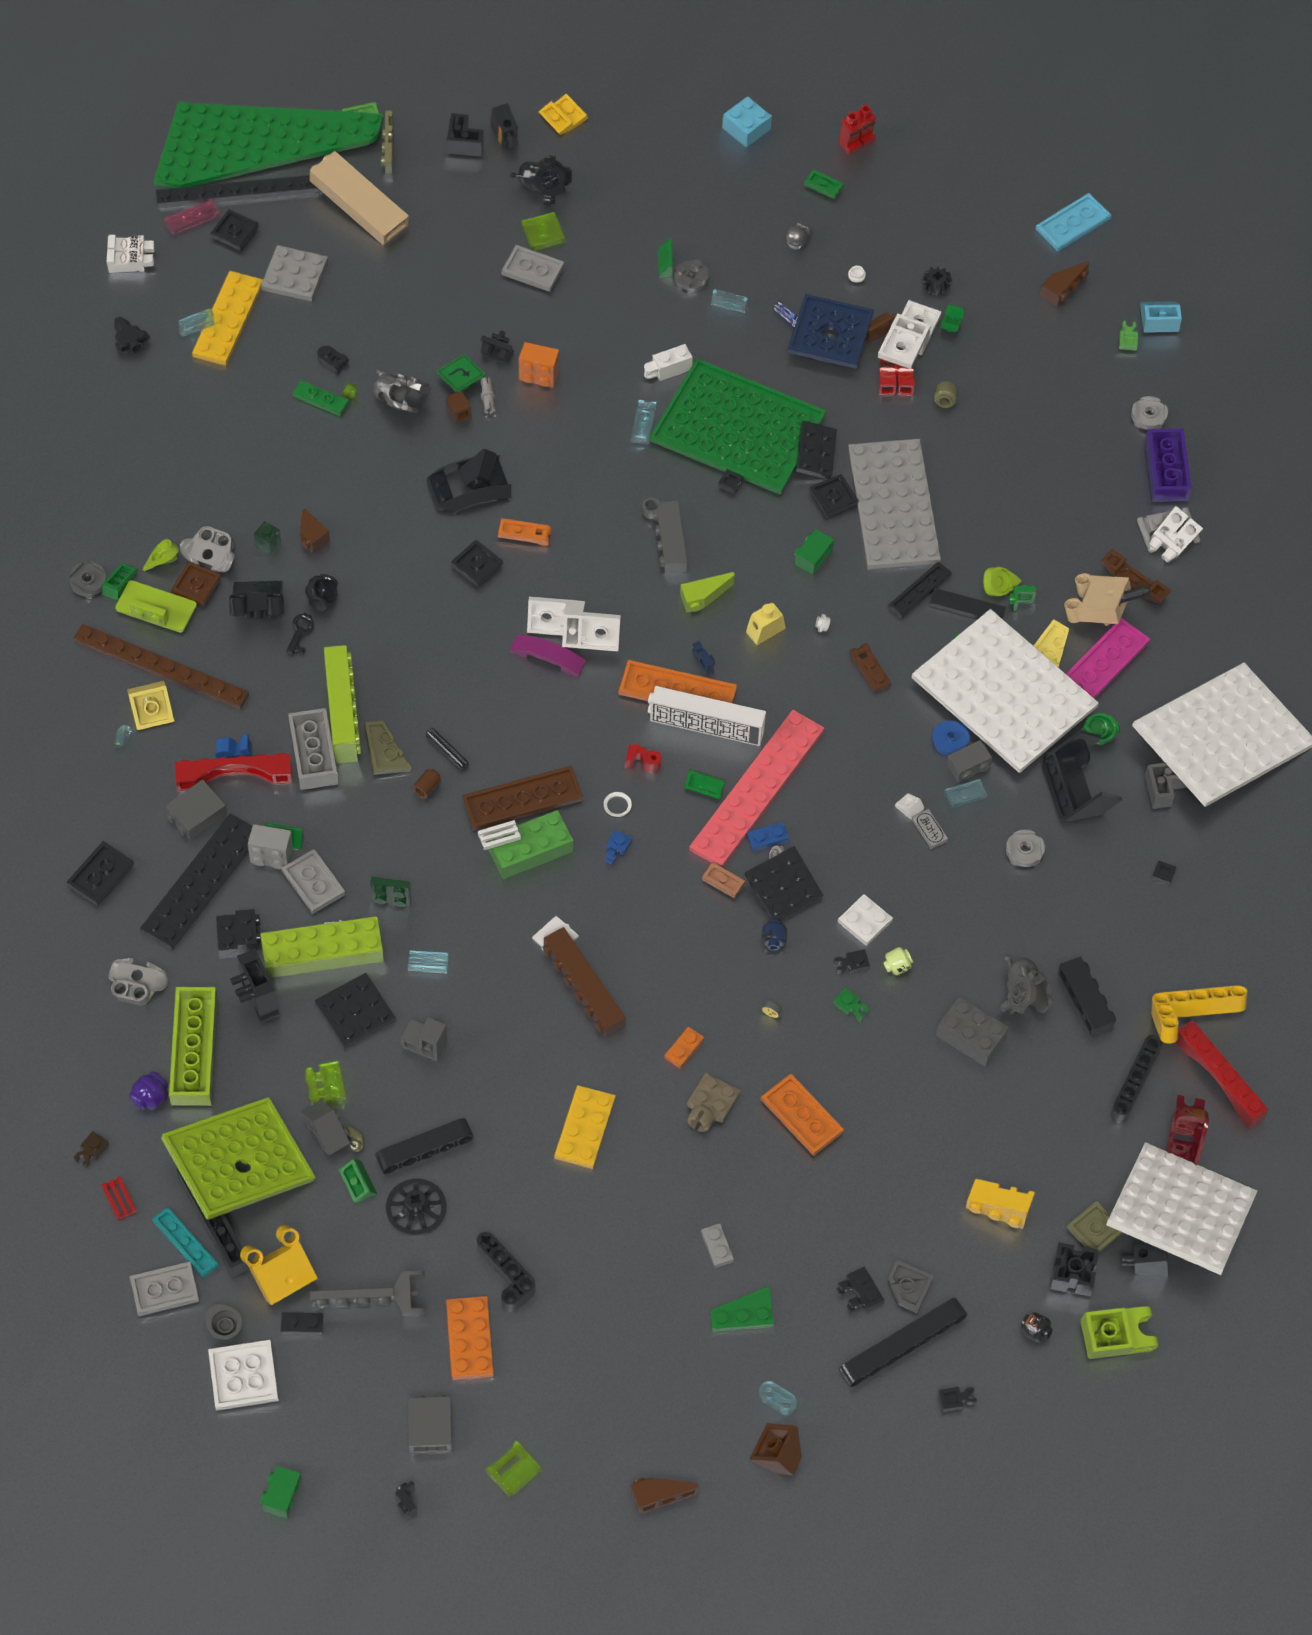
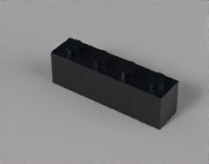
(1086, 996)

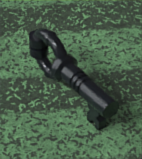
(299, 631)

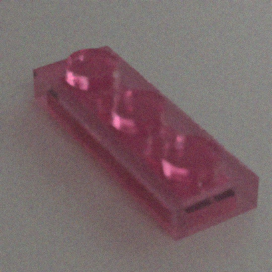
(191, 217)

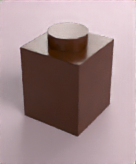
(458, 407)

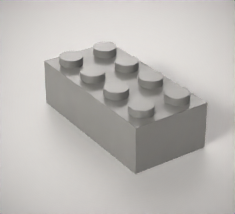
(313, 749)

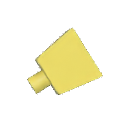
(765, 623)

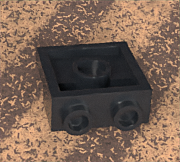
(238, 932)

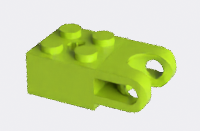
(1123, 1331)

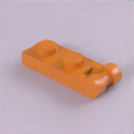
(524, 531)

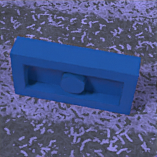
(768, 836)

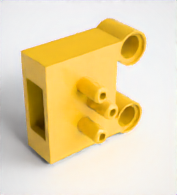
(281, 1270)

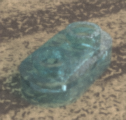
(778, 1398)

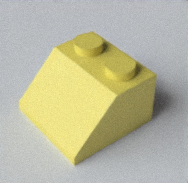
(150, 705)

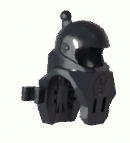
(554, 181)

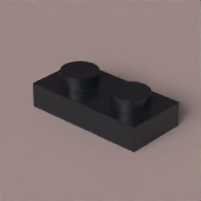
(302, 1323)

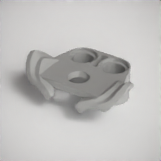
(222, 558)
(121, 975)

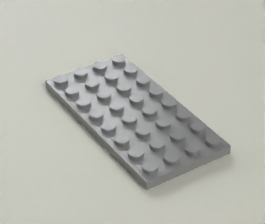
(893, 504)

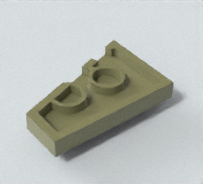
(387, 146)
(383, 750)

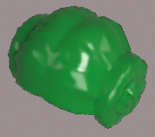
(1102, 725)

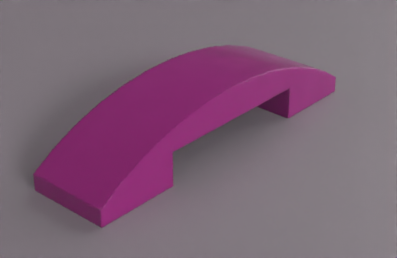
(548, 651)

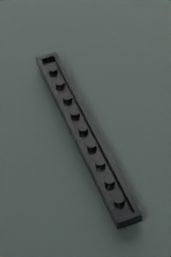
(235, 191)

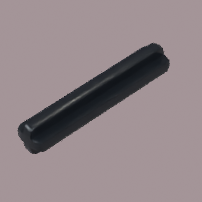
(447, 749)

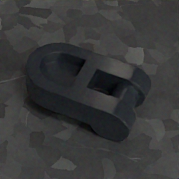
(327, 355)

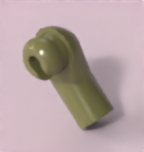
(357, 1138)

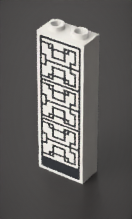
(707, 715)

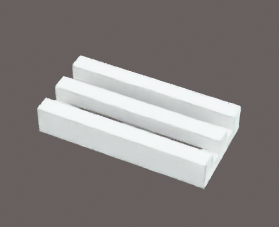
(498, 832)

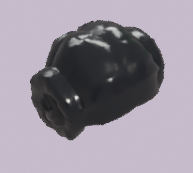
(321, 591)

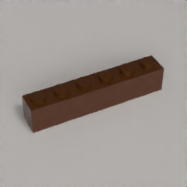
(584, 982)

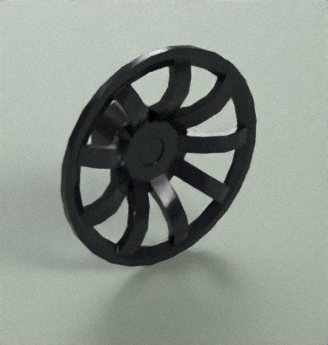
(415, 1205)

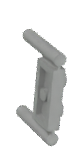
(1152, 522)

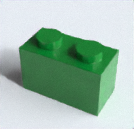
(813, 551)
(281, 1491)

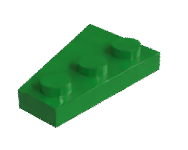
(744, 1313)

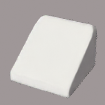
(910, 805)

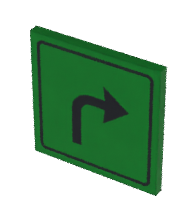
(460, 373)

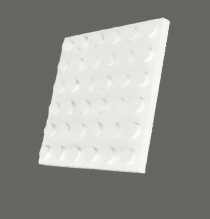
(1182, 1208)

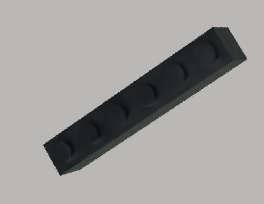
(221, 1235)

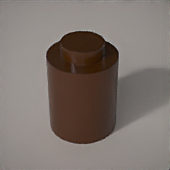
(426, 783)

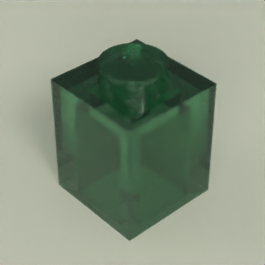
(267, 537)

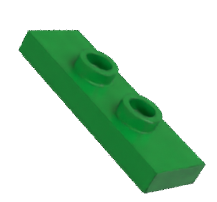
(320, 398)

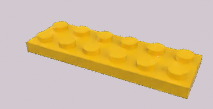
(230, 316)

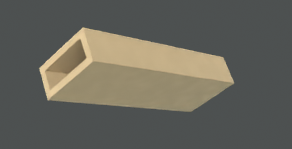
(359, 198)

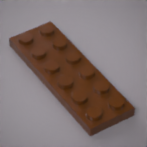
(522, 798)

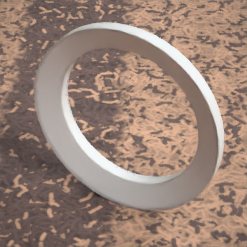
(617, 794)

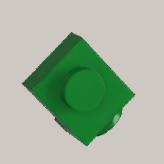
(952, 318)
(1022, 594)

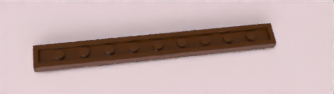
(161, 666)

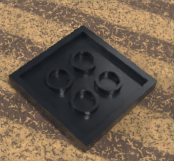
(783, 884)
(355, 1010)

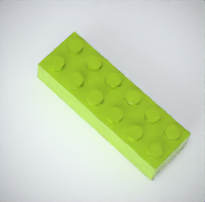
(342, 704)
(322, 947)
(193, 1046)

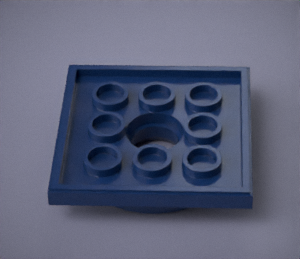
(824, 315)

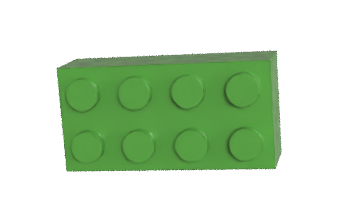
(540, 842)

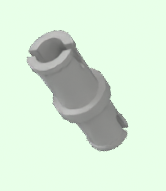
(487, 395)

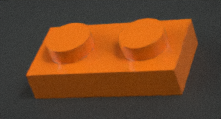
(684, 1047)

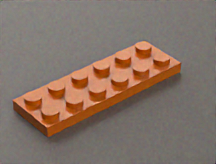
(642, 678)

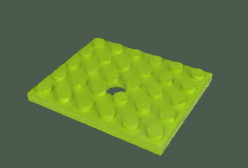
(248, 1134)

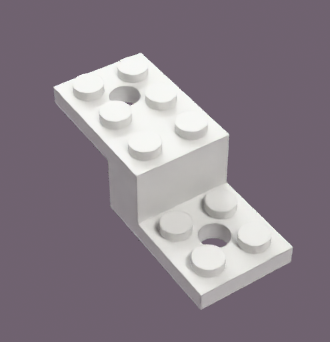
(909, 334)
(573, 623)

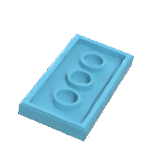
(1073, 222)

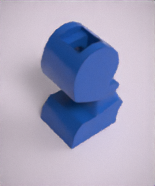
(230, 748)

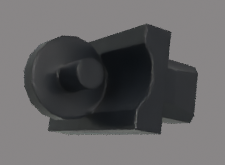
(503, 349)

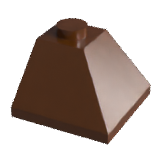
(778, 1449)

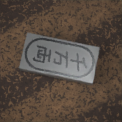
(929, 829)

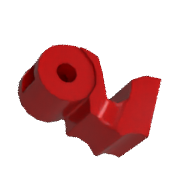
(650, 760)

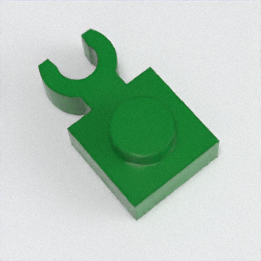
(849, 1002)

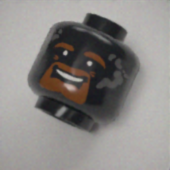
(1036, 1327)

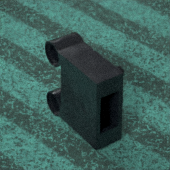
(257, 597)
(256, 986)

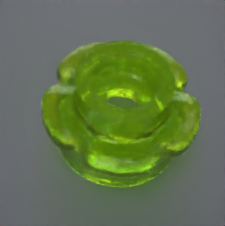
(349, 390)

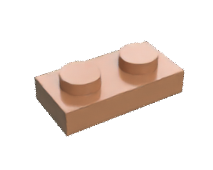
(723, 880)

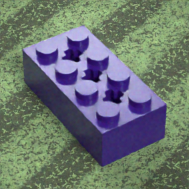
(1168, 465)

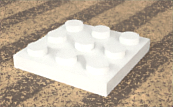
(243, 1375)

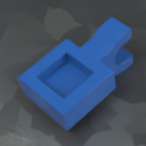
(617, 845)

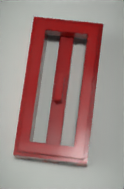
(112, 1184)

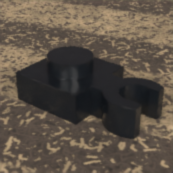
(855, 961)
(953, 1399)

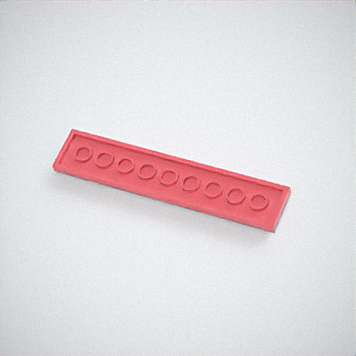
(756, 789)

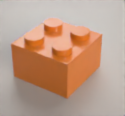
(538, 365)

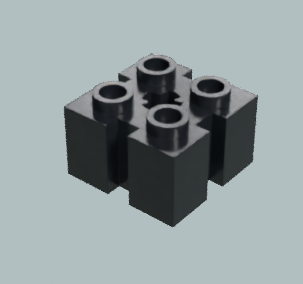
(1080, 1279)

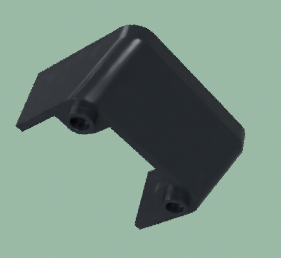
(1067, 781)

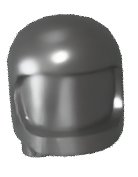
(797, 235)

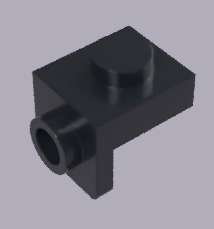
(405, 1504)

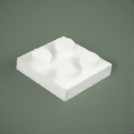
(865, 920)

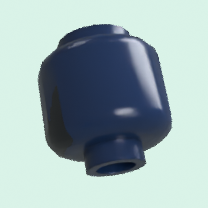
(774, 935)

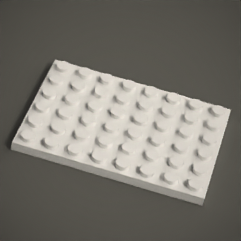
(1005, 690)
(1224, 734)

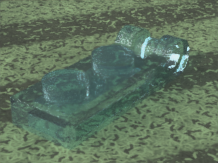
(643, 422)

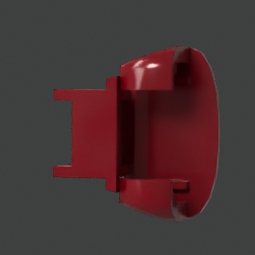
(1191, 1122)

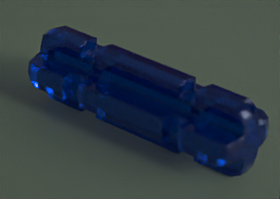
(786, 313)

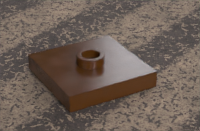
(196, 583)

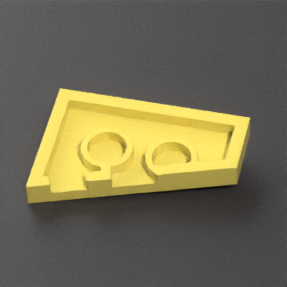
(1053, 642)

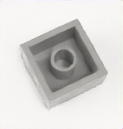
(270, 846)

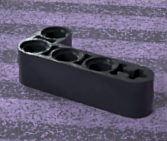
(502, 1268)

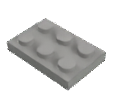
(533, 268)
(313, 881)
(164, 1288)

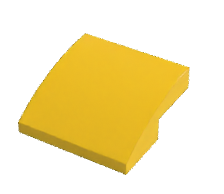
(563, 114)

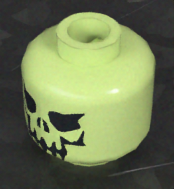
(898, 961)

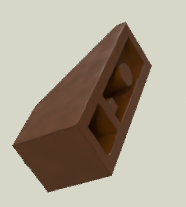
(655, 1492)

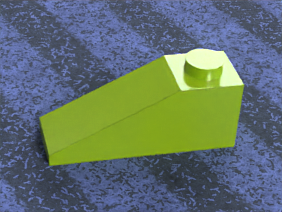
(702, 592)

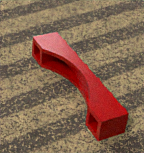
(269, 767)
(1242, 1097)

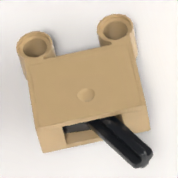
(1103, 599)

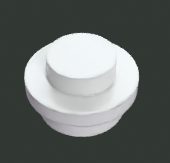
(856, 274)
(822, 623)

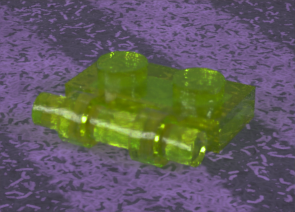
(331, 1080)

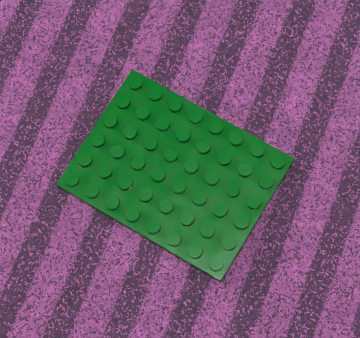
(735, 425)

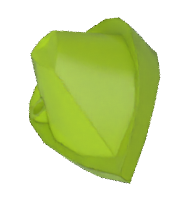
(163, 554)
(999, 581)

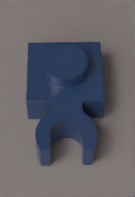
(705, 660)

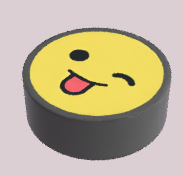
(771, 1009)

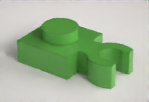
(1128, 338)

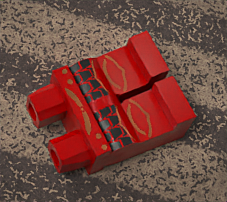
(857, 129)
(887, 378)

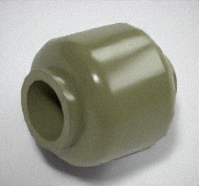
(946, 394)

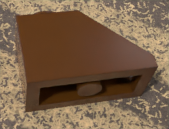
(312, 532)

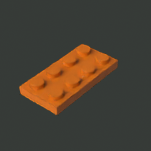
(802, 1114)
(469, 1338)

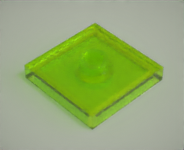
(543, 231)

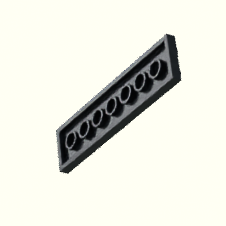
(199, 883)

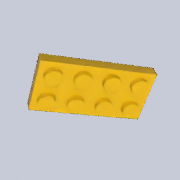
(585, 1127)

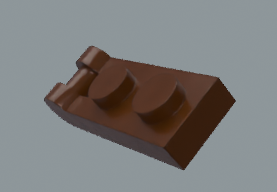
(870, 668)

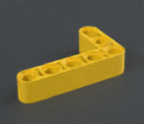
(1196, 1002)

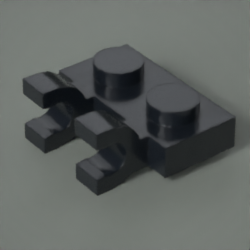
(864, 1288)

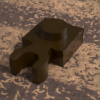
(93, 1147)

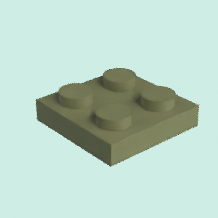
(1091, 1228)

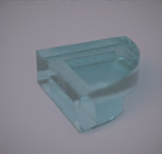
(121, 733)

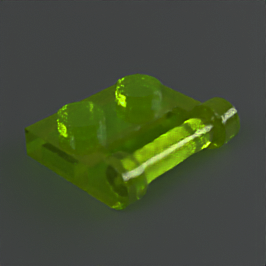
(518, 1474)

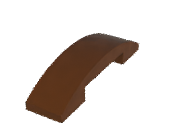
(1117, 566)

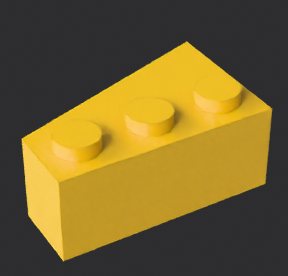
(1000, 1203)

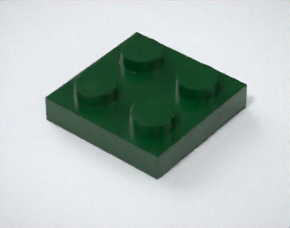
(390, 891)

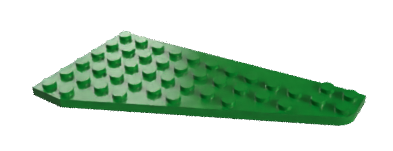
(234, 140)

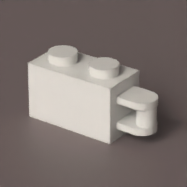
(669, 363)

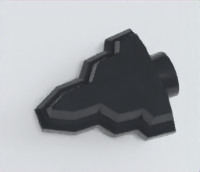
(129, 337)

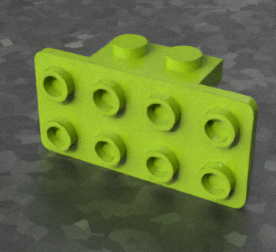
(156, 606)

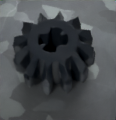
(937, 281)

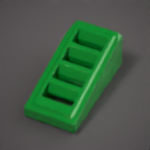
(113, 590)

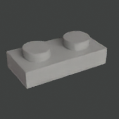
(717, 1245)

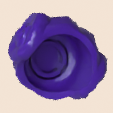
(149, 1091)

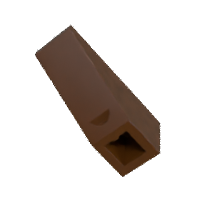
(1060, 284)

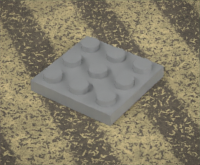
(294, 273)

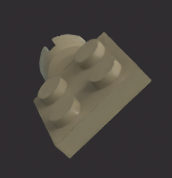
(711, 1102)

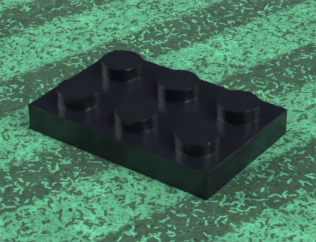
(816, 450)
(99, 873)

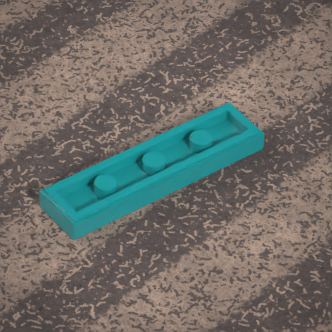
(185, 1242)

